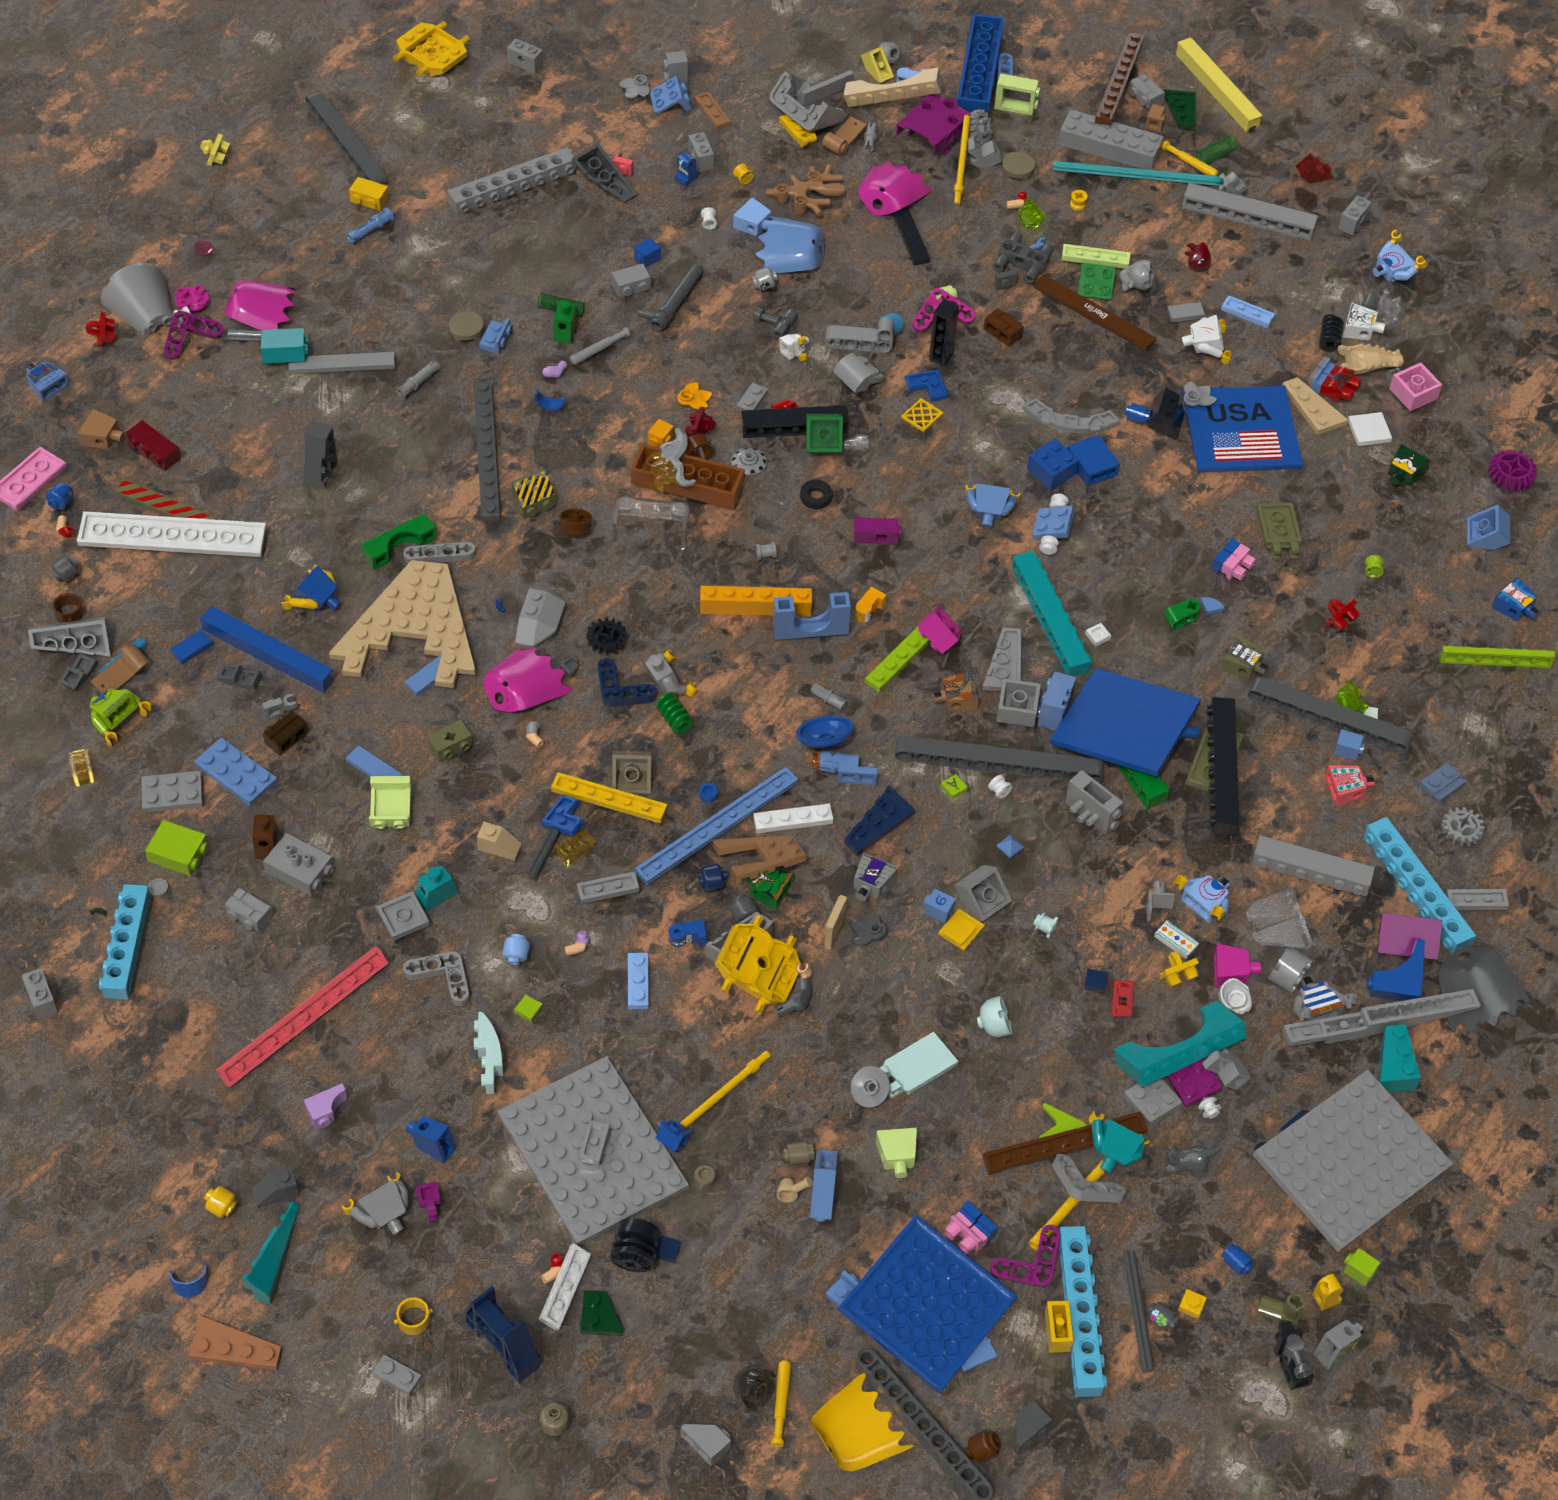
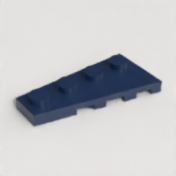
(883, 817)

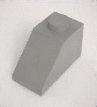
(707, 1441)

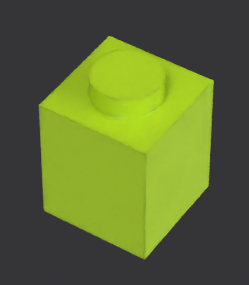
(1361, 1266)

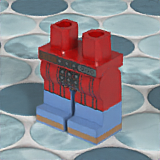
(1333, 380)

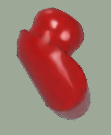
(784, 404)

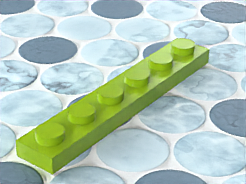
(1497, 656)
(897, 660)

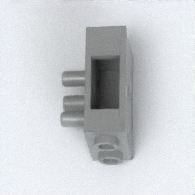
(1093, 803)
(298, 864)

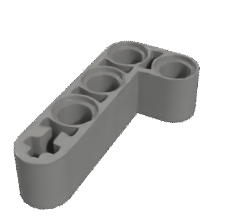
(861, 338)

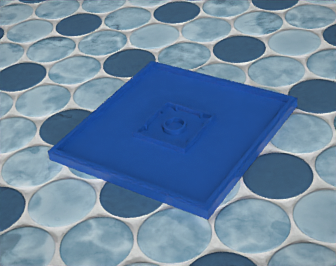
(1125, 721)

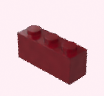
(153, 445)

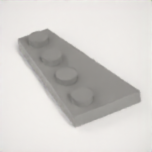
(1005, 660)

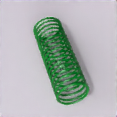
(1228, 142)
(558, 298)

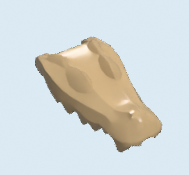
(1367, 358)

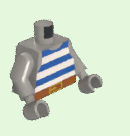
(1320, 1001)

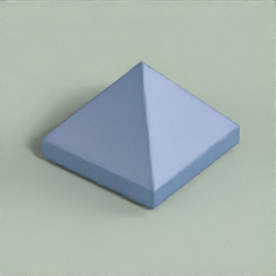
(1010, 846)

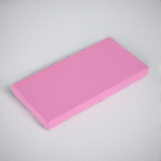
(30, 478)

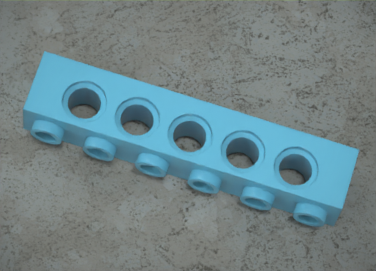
(120, 986)

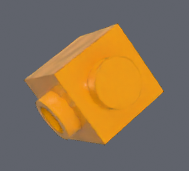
(660, 433)

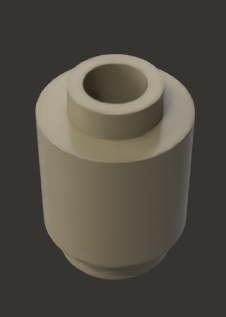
(798, 1153)

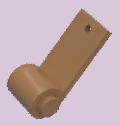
(844, 136)
(120, 670)

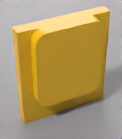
(961, 929)

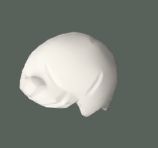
(1235, 996)

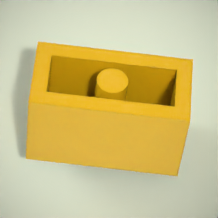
(369, 194)
(1058, 1326)

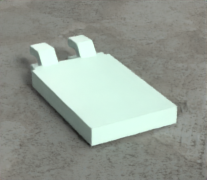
(918, 1065)

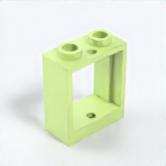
(1018, 84)

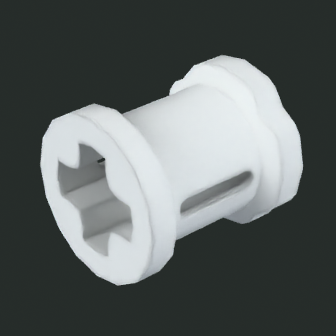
(709, 221)

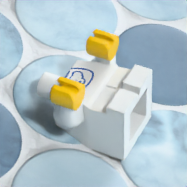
(793, 345)

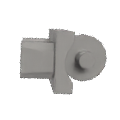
(1232, 184)

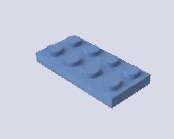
(235, 771)

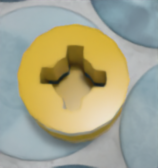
(743, 174)
(1078, 200)

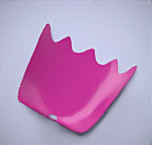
(899, 185)
(258, 304)
(528, 679)

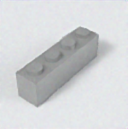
(80, 636)

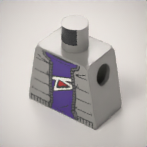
(873, 877)

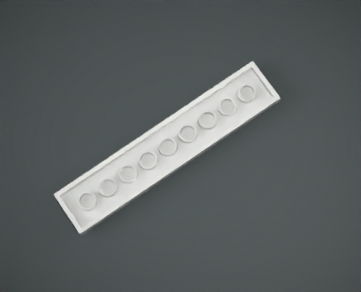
(172, 534)

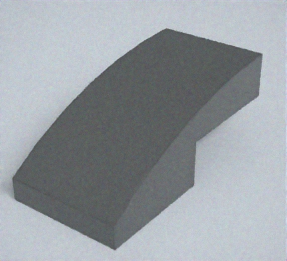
(79, 672)
(236, 676)

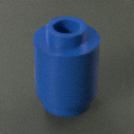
(1137, 413)
(1238, 1259)

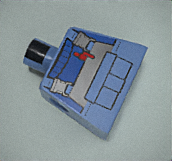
(46, 380)

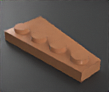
(231, 1346)

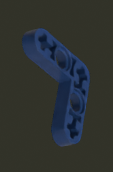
(614, 691)

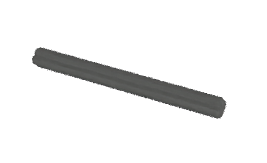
(1138, 1311)

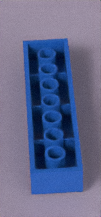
(980, 62)

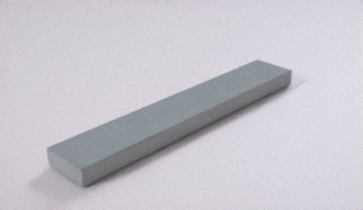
(344, 362)

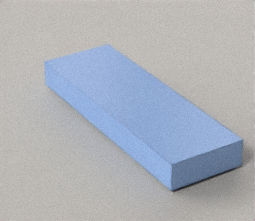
(1248, 311)

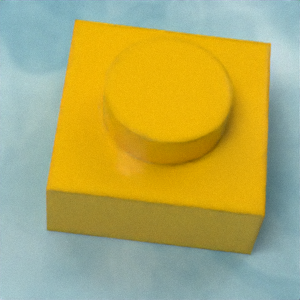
(1192, 1303)

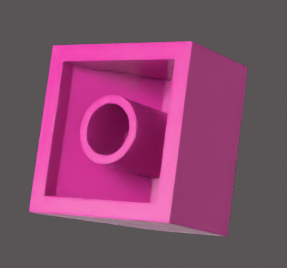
(939, 629)

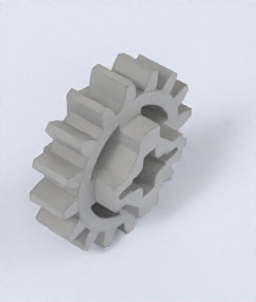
(980, 126)
(1462, 826)

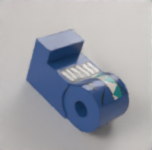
(686, 169)
(688, 933)

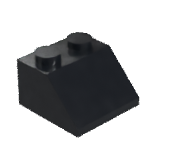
(1167, 413)

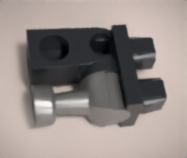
(1290, 1348)

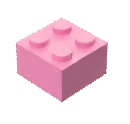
(1415, 386)

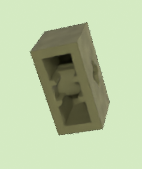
(449, 741)

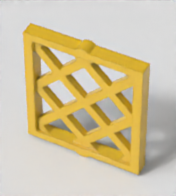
(930, 422)

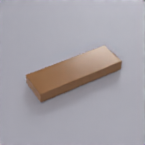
(712, 110)

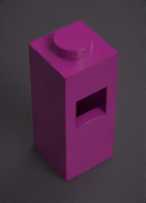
(876, 530)

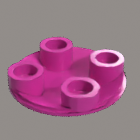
(193, 297)

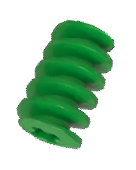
(674, 713)

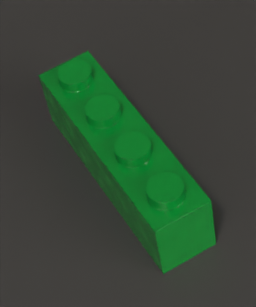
(1148, 788)

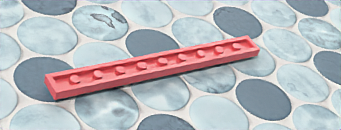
(301, 1016)

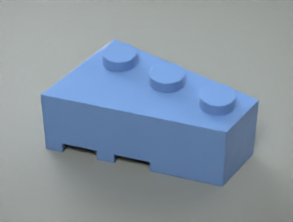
(1055, 700)

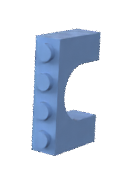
(832, 622)

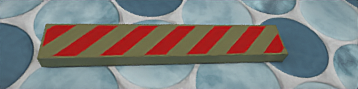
(157, 502)

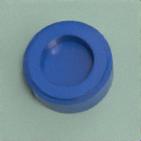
(708, 792)

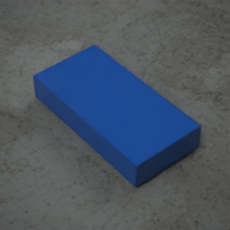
(191, 647)

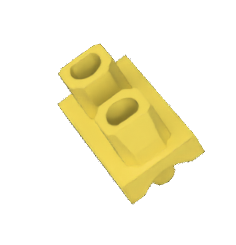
(219, 145)

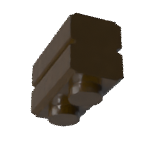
(285, 732)

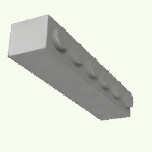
(1313, 866)

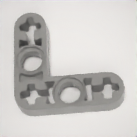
(448, 969)
(1085, 1190)

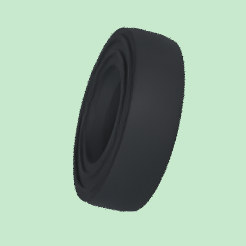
(816, 503)

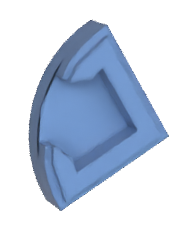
(1211, 605)

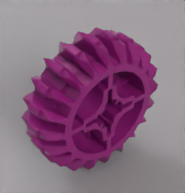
(1512, 471)

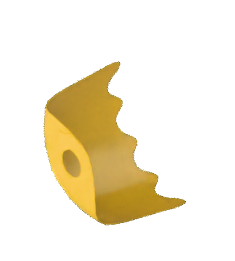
(854, 1420)

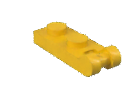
(800, 134)

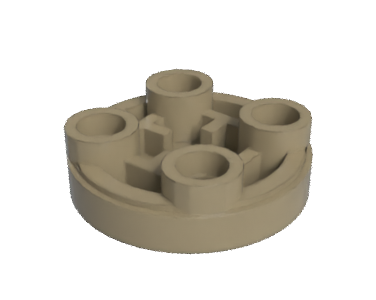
(1018, 165)
(466, 326)

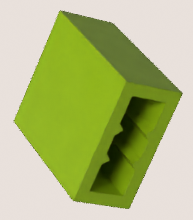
(177, 848)

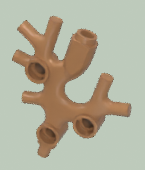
(813, 183)

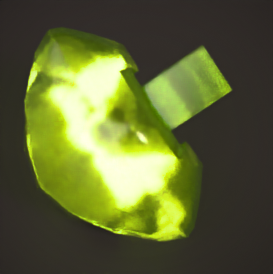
(1030, 215)

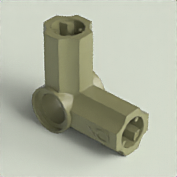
(1281, 1311)

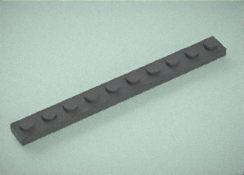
(486, 451)

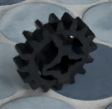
(606, 636)

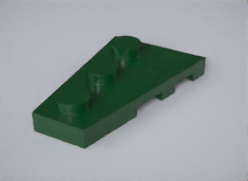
(1183, 107)

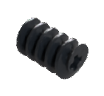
(1331, 332)

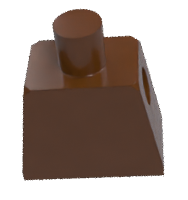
(266, 830)

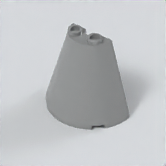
(139, 297)

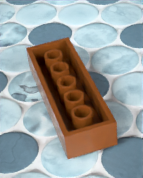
(714, 484)

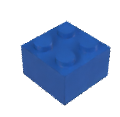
(1053, 464)

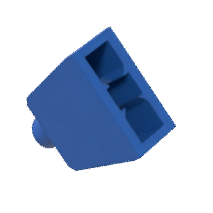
(432, 1138)

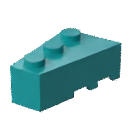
(1397, 1060)

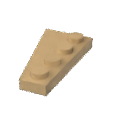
(1315, 409)

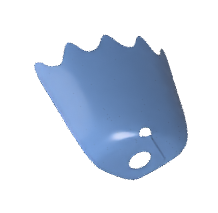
(791, 246)

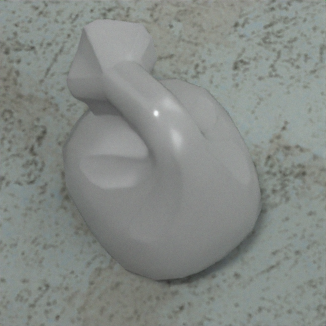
(1138, 276)

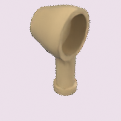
(788, 1190)

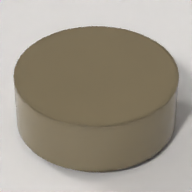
(704, 1176)

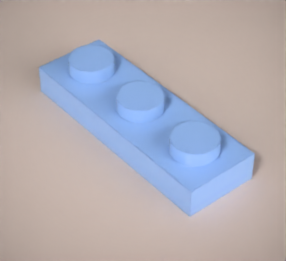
(637, 980)

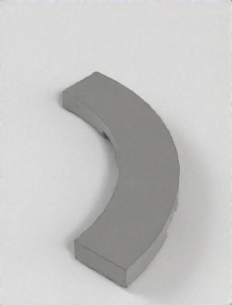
(1070, 423)

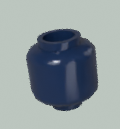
(712, 877)

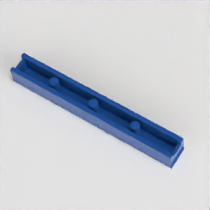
(267, 649)

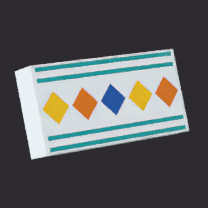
(1176, 939)

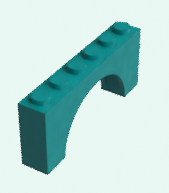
(1149, 1064)

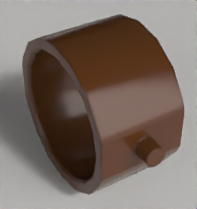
(696, 441)
(67, 599)

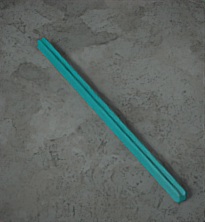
(1137, 173)

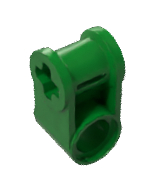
(1182, 613)

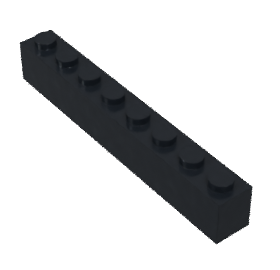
(1223, 766)

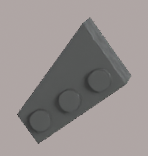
(319, 454)

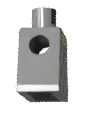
(1343, 1337)

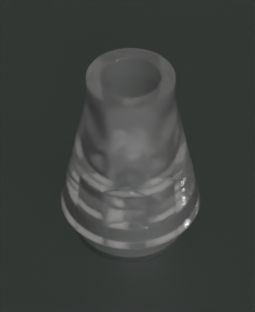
(856, 443)

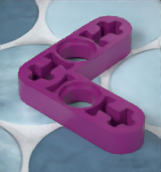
(187, 324)
(1032, 1269)

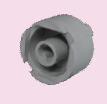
(1290, 969)

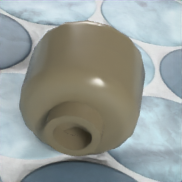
(554, 1419)

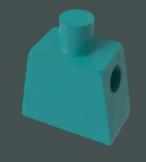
(435, 888)

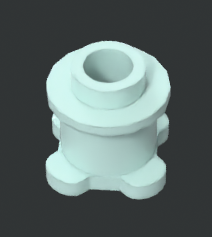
(1045, 924)

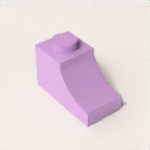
(323, 1105)

